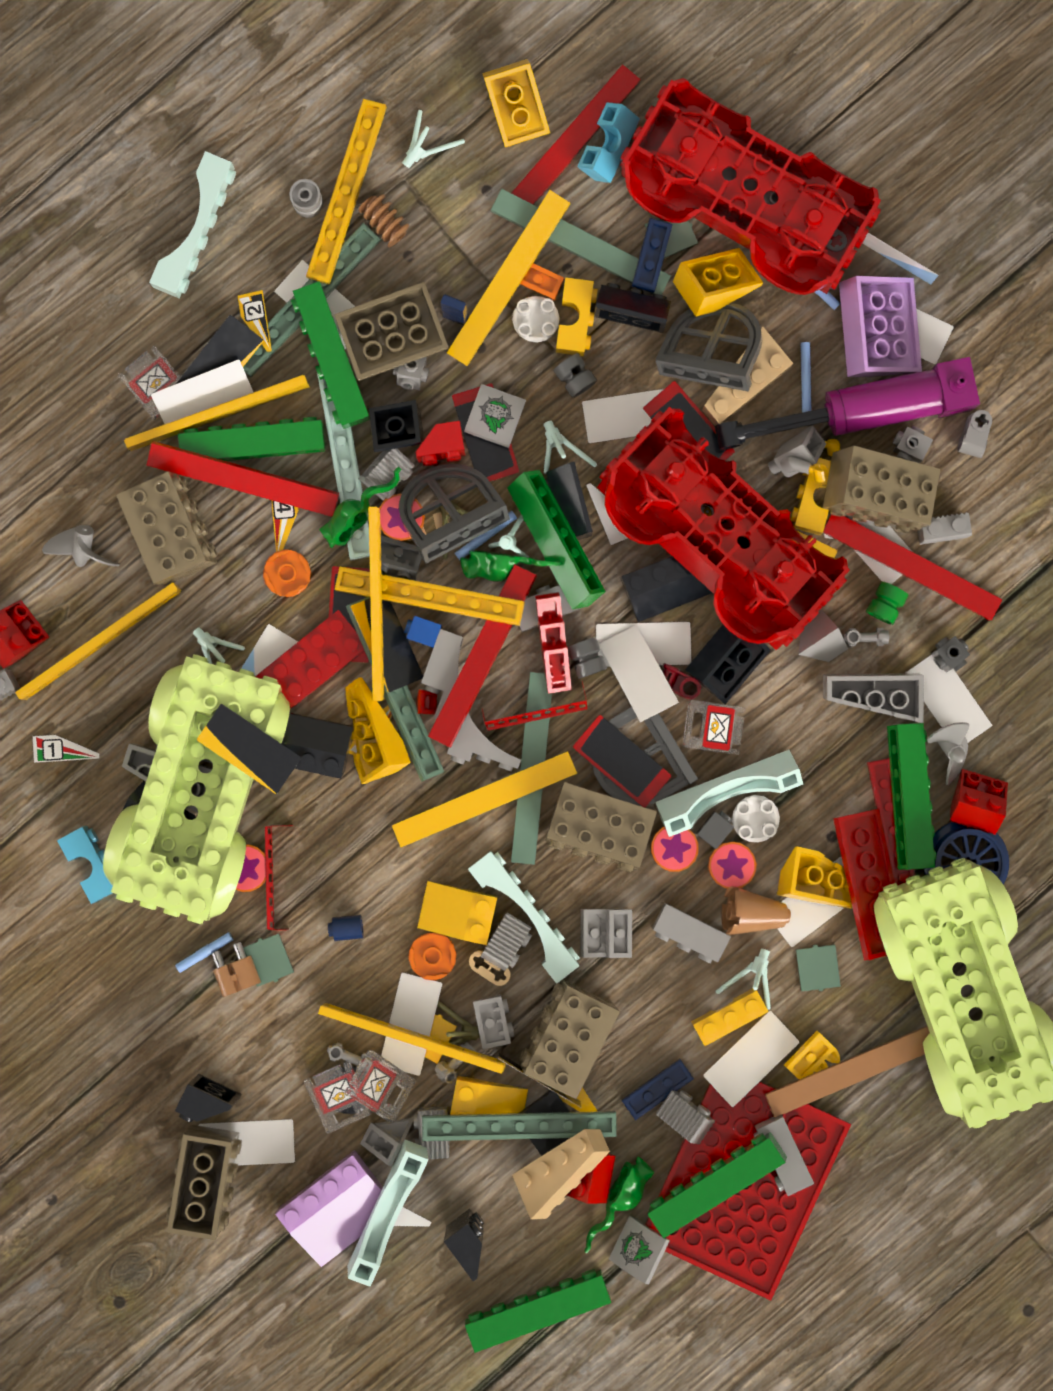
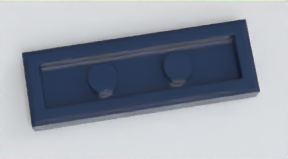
(651, 255)
(454, 309)
(657, 1089)

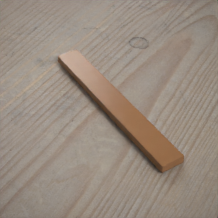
(847, 1072)

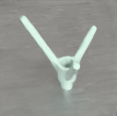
(416, 151)
(555, 439)
(509, 541)
(210, 642)
(759, 967)

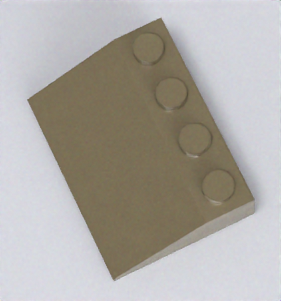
(391, 331)

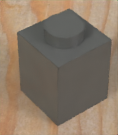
(715, 829)

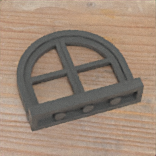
(704, 368)
(462, 527)
(670, 749)

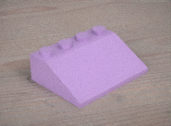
(880, 326)
(332, 1209)

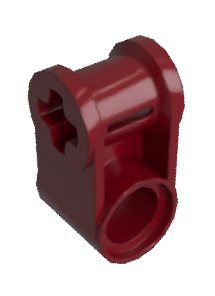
(678, 680)

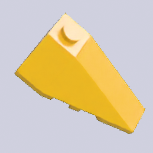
(377, 741)
(814, 879)

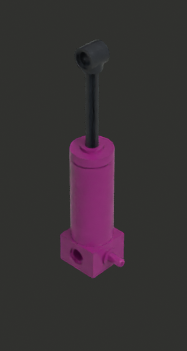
(941, 391)

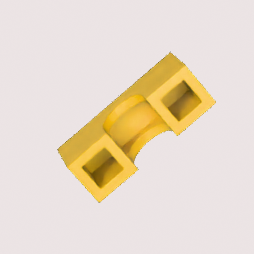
(577, 295)
(808, 515)
(730, 1017)

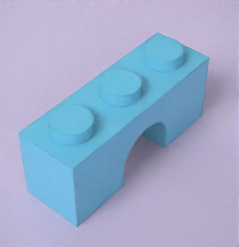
(619, 127)
(83, 844)

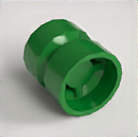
(888, 600)

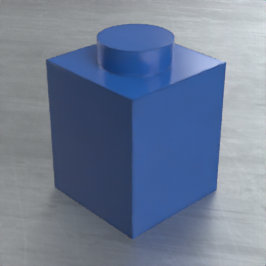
(422, 631)

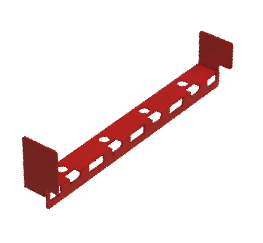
(530, 718)
(270, 871)

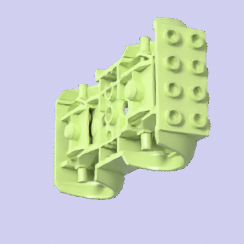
(152, 845)
(968, 918)

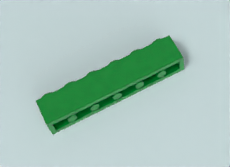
(330, 354)
(256, 441)
(556, 539)
(911, 796)
(717, 1184)
(537, 1310)

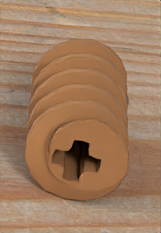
(383, 219)

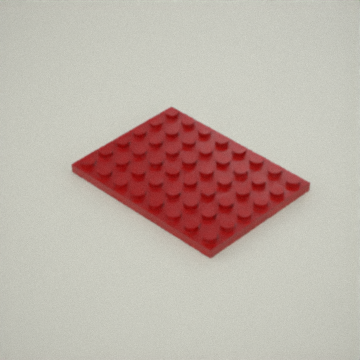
(758, 1228)

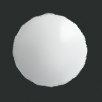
(536, 318)
(755, 818)

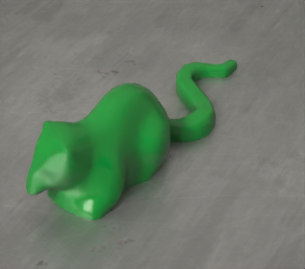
(353, 514)
(496, 566)
(623, 1195)

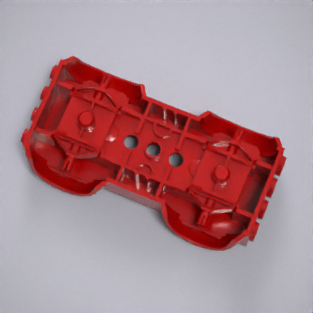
(678, 177)
(657, 499)

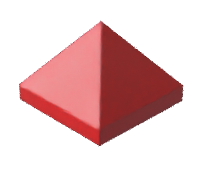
(426, 702)

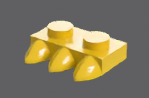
(812, 1056)

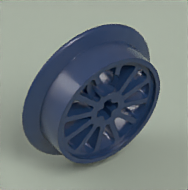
(952, 830)

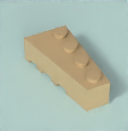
(769, 366)
(556, 1173)

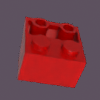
(442, 443)
(18, 633)
(979, 802)
(596, 1184)

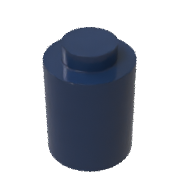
(346, 928)

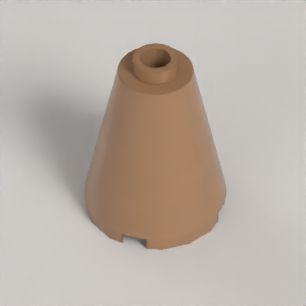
(752, 912)

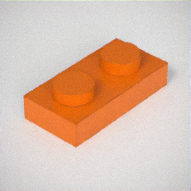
(543, 281)

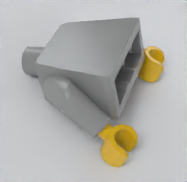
(803, 452)

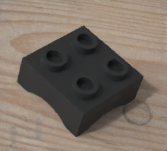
(547, 1103)

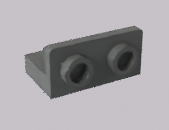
(399, 559)

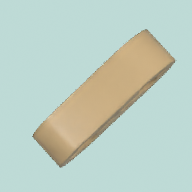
(486, 973)

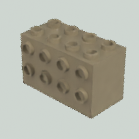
(881, 489)
(167, 528)
(600, 827)
(568, 1038)
(203, 1182)

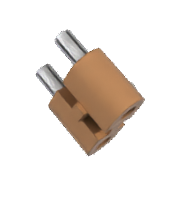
(235, 975)

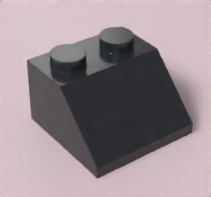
(396, 426)

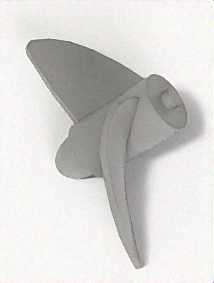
(77, 543)
(955, 746)

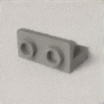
(492, 1022)

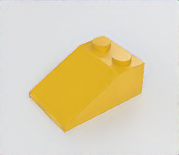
(516, 102)
(715, 280)
(457, 912)
(486, 1097)

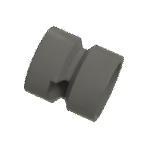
(581, 381)
(587, 657)

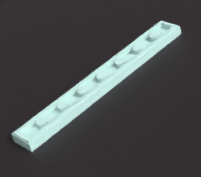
(346, 472)

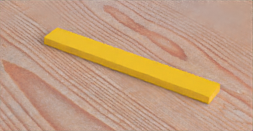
(346, 191)
(508, 277)
(217, 412)
(433, 596)
(376, 604)
(98, 641)
(484, 799)
(412, 1037)

